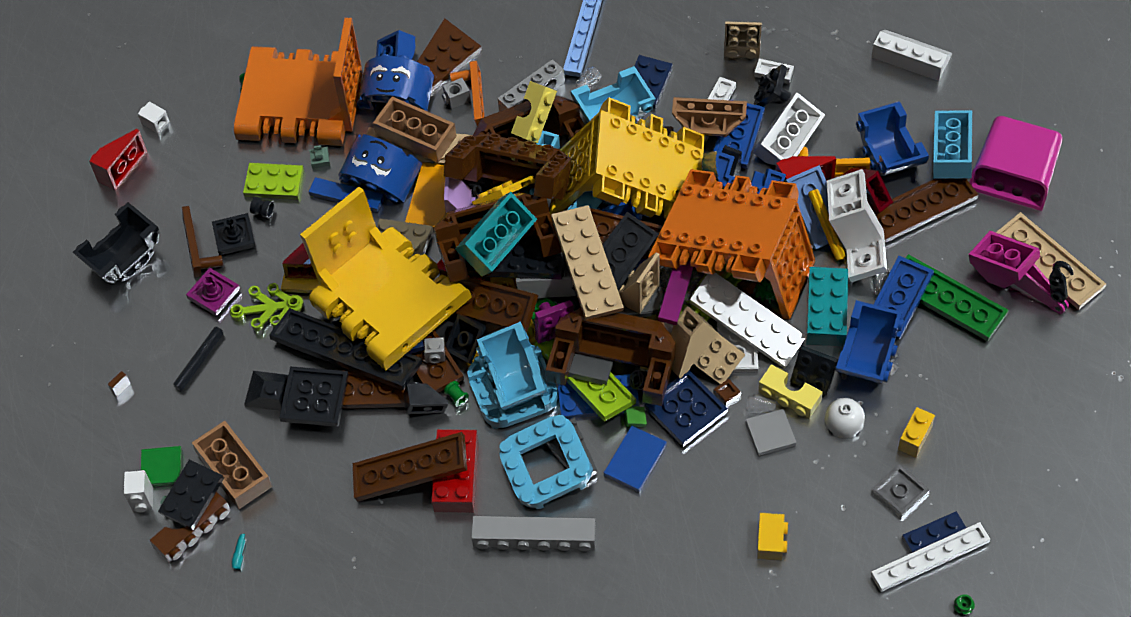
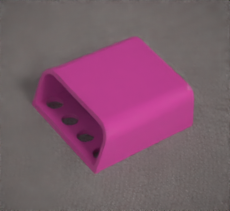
(1017, 158)

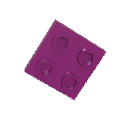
(213, 291)
(547, 319)

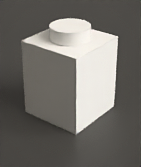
(153, 117)

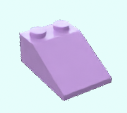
(456, 194)

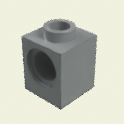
(456, 93)

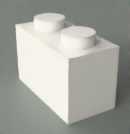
(138, 491)

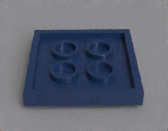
(687, 408)

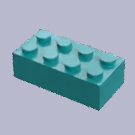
(496, 234)
(827, 306)

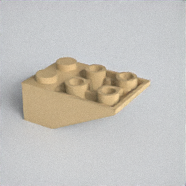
(742, 39)
(692, 337)

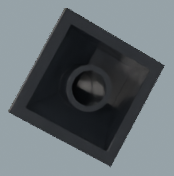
(463, 337)
(266, 390)

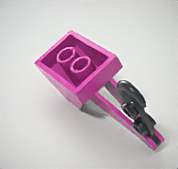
(1010, 262)

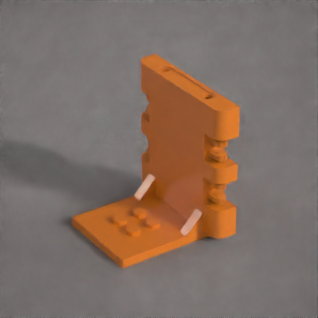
(301, 92)
(739, 228)

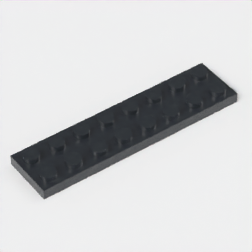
(332, 345)

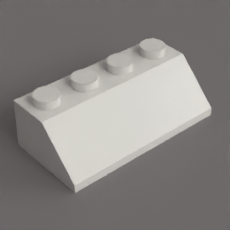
(910, 54)
(789, 130)

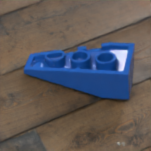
(397, 44)

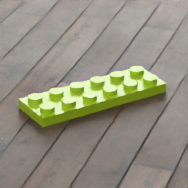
(603, 399)

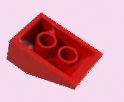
(117, 159)
(798, 164)

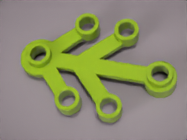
(269, 306)

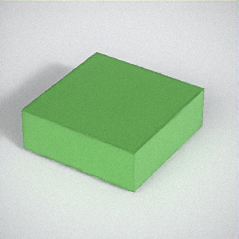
(635, 416)

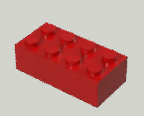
(457, 491)

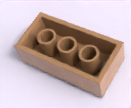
(415, 129)
(228, 456)

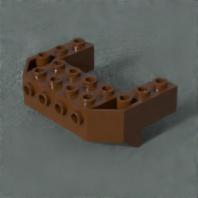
(562, 120)
(510, 160)
(459, 222)
(617, 339)

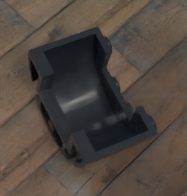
(124, 248)

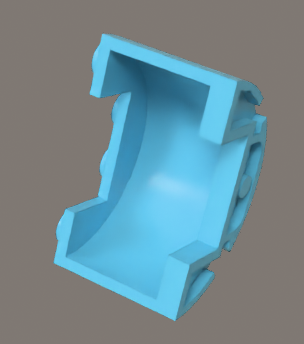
(628, 89)
(512, 366)

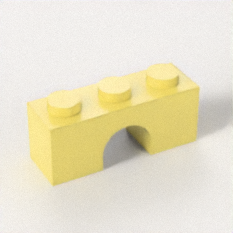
(541, 102)
(803, 401)

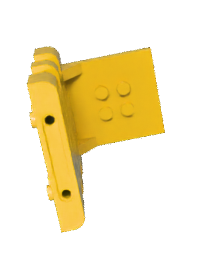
(630, 160)
(376, 281)

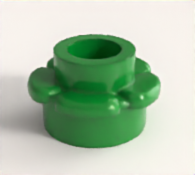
(964, 599)

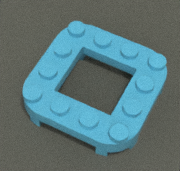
(485, 396)
(557, 485)

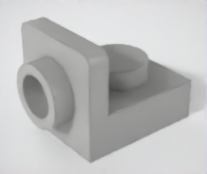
(434, 350)

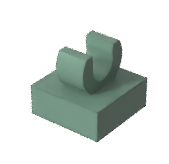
(319, 157)

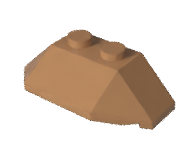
(709, 115)

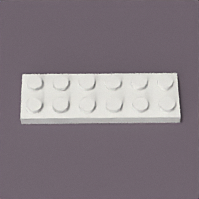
(747, 319)

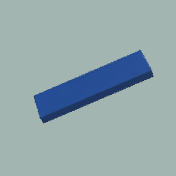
(337, 192)

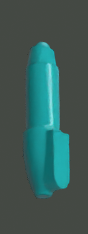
(237, 556)

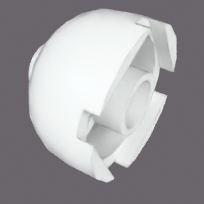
(844, 418)

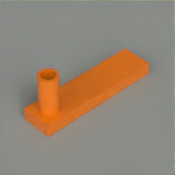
(474, 75)

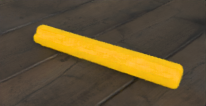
(829, 231)

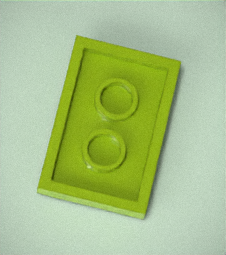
(273, 181)

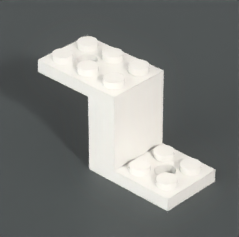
(856, 225)

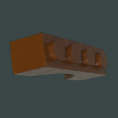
(172, 542)

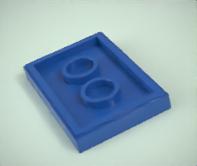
(635, 459)

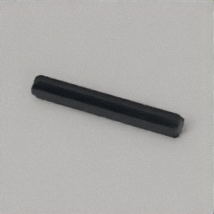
(198, 358)

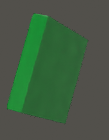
(162, 464)

